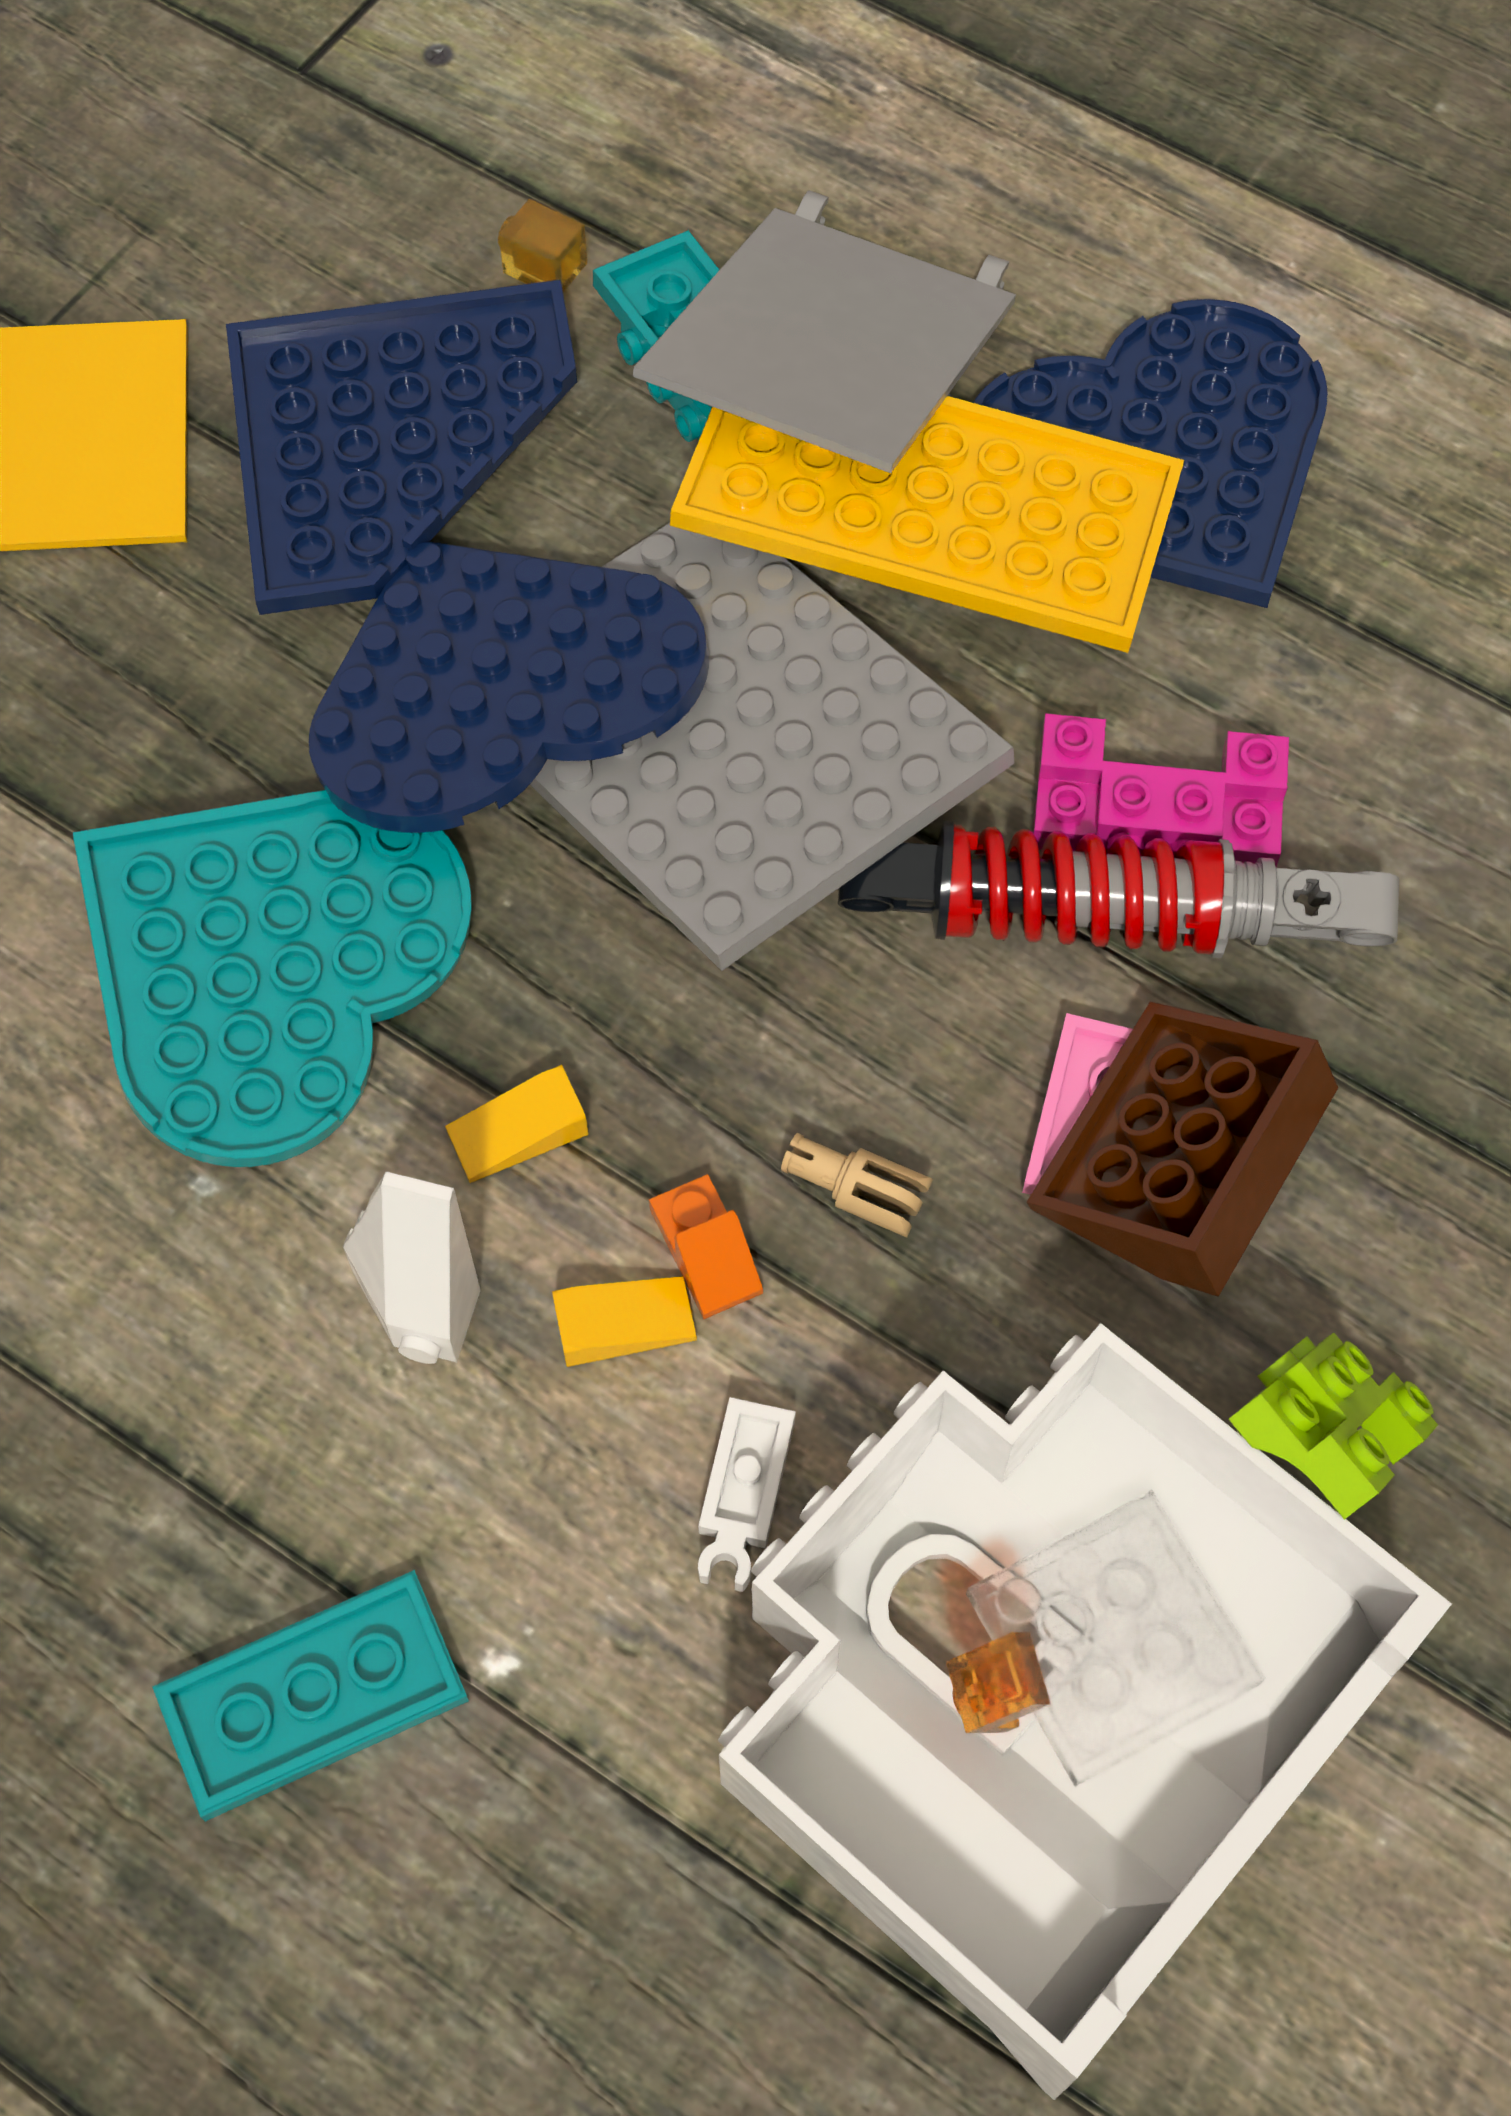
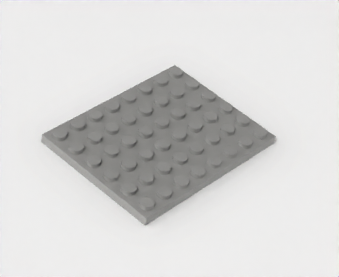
(789, 766)

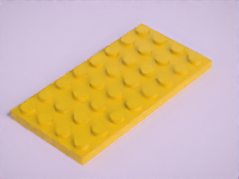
(973, 514)

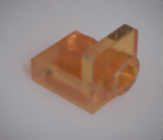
(998, 1684)

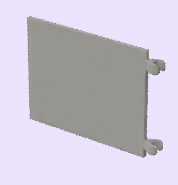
(829, 336)

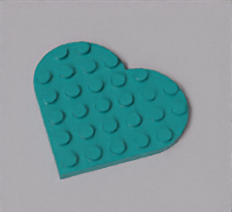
(253, 960)

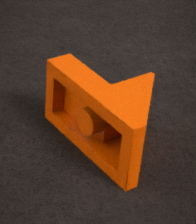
(707, 1246)

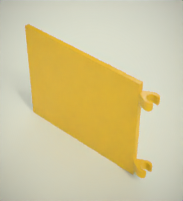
(93, 434)

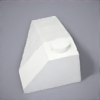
(415, 1266)

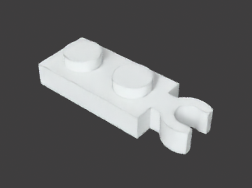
(744, 1485)

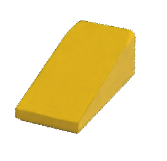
(518, 1125)
(622, 1318)

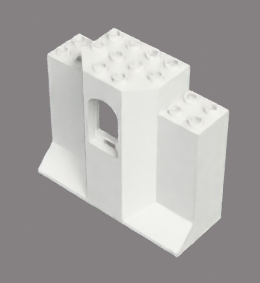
(977, 1847)

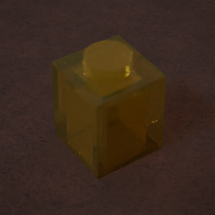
(542, 245)

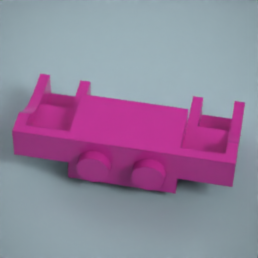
(1148, 802)

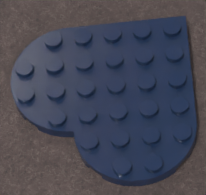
(1225, 397)
(491, 669)

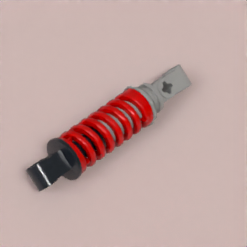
(1192, 895)

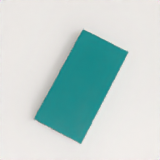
(309, 1695)

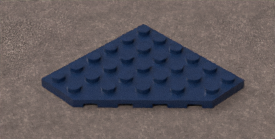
(381, 426)

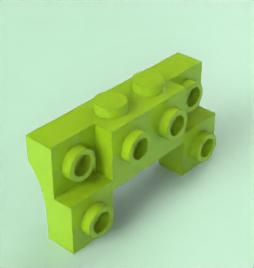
(1313, 1413)

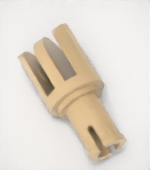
(851, 1177)

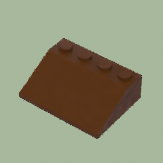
(1187, 1143)

